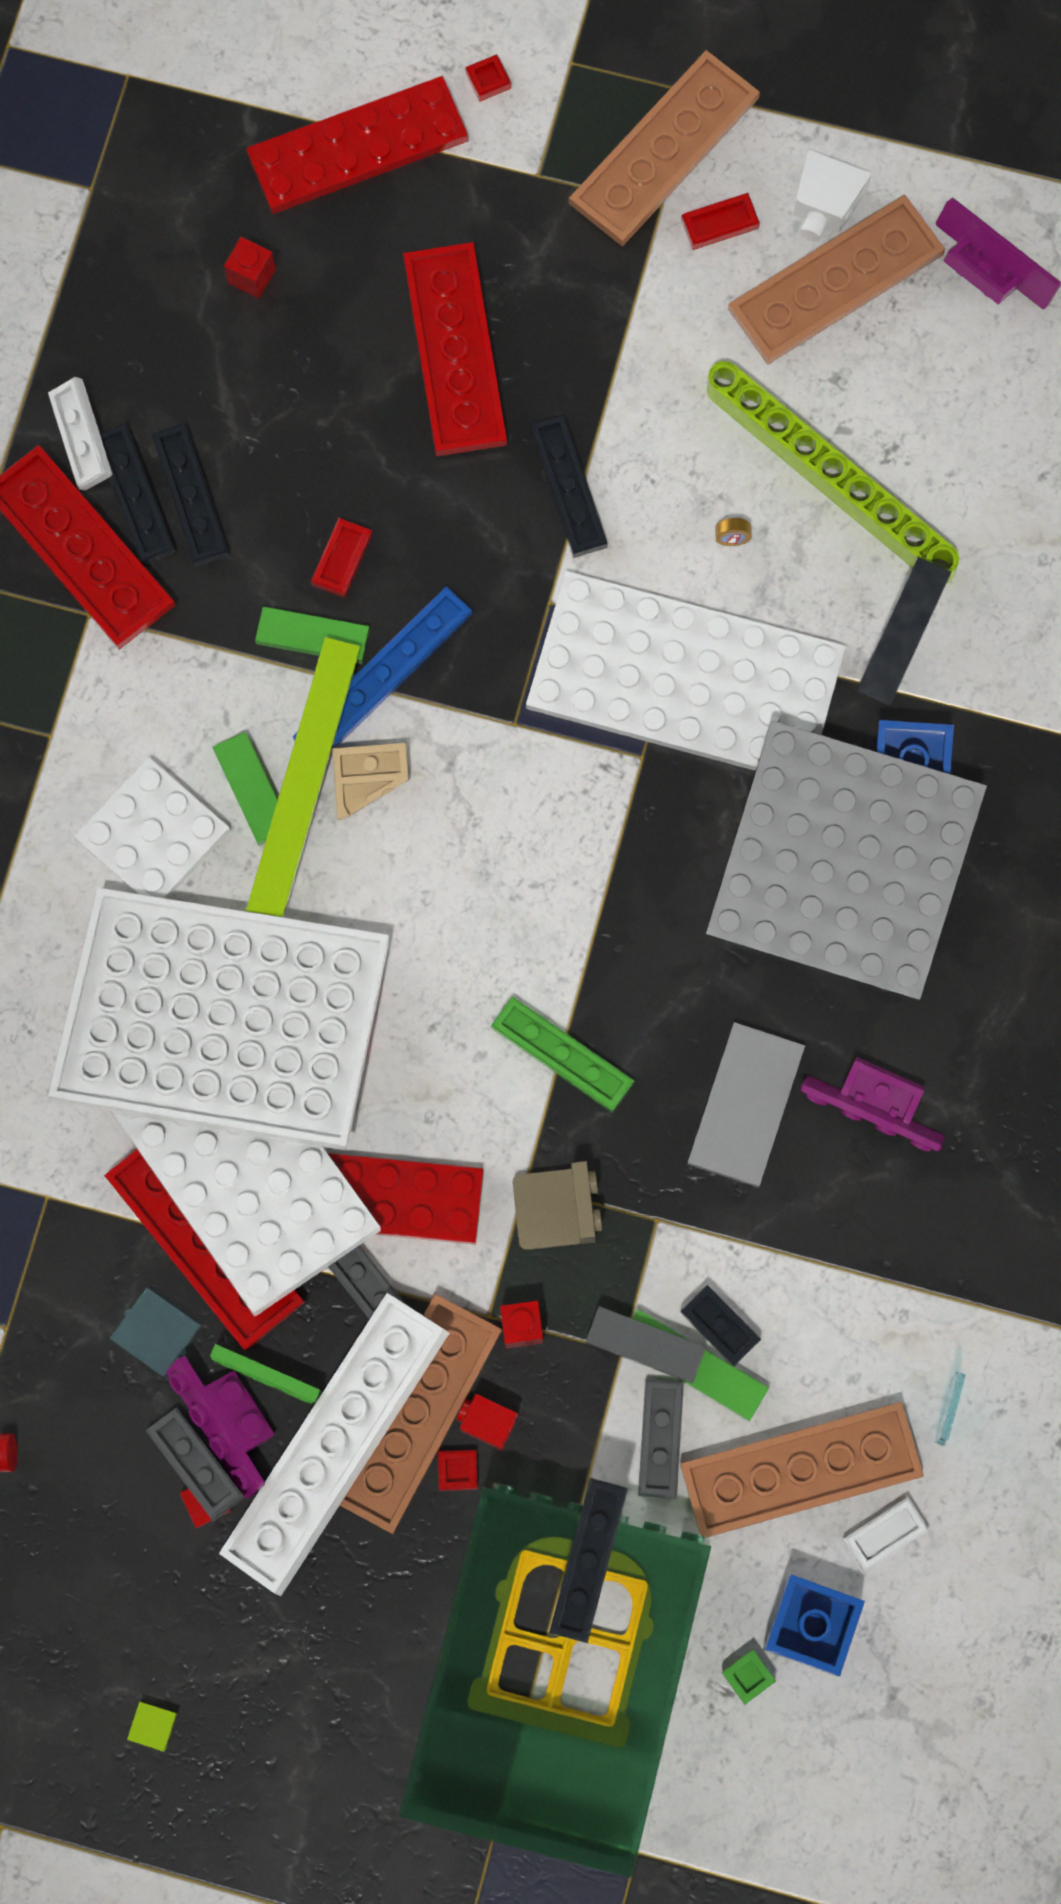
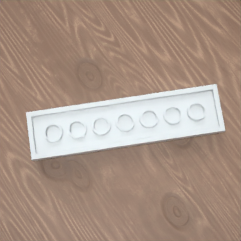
(333, 1444)

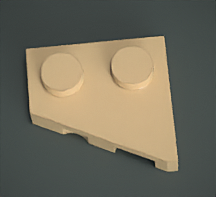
(367, 774)

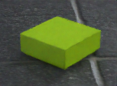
(152, 1726)

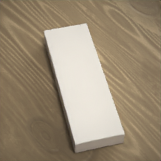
(80, 433)

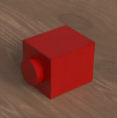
(249, 267)
(521, 1324)
(487, 1421)

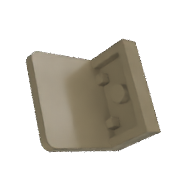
(556, 1207)

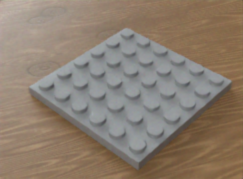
(846, 859)

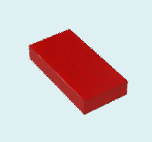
(720, 221)
(341, 557)

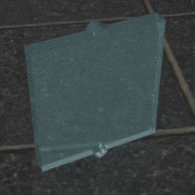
(155, 1332)
(950, 1408)

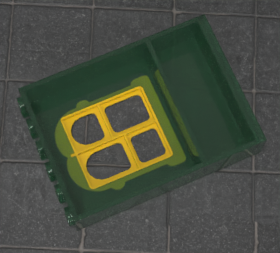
(531, 1766)

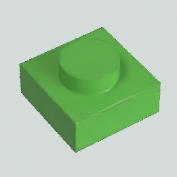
(748, 1677)

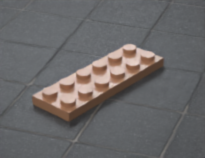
(664, 148)
(836, 279)
(419, 1429)
(801, 1470)

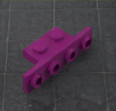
(991, 260)
(879, 1098)
(227, 1419)

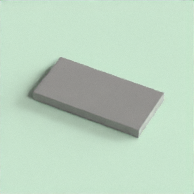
(746, 1105)

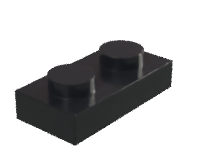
(720, 1326)

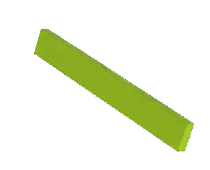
(303, 778)

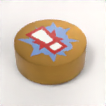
(733, 532)

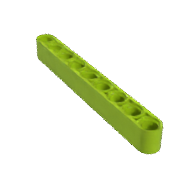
(822, 458)

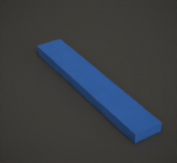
(400, 659)

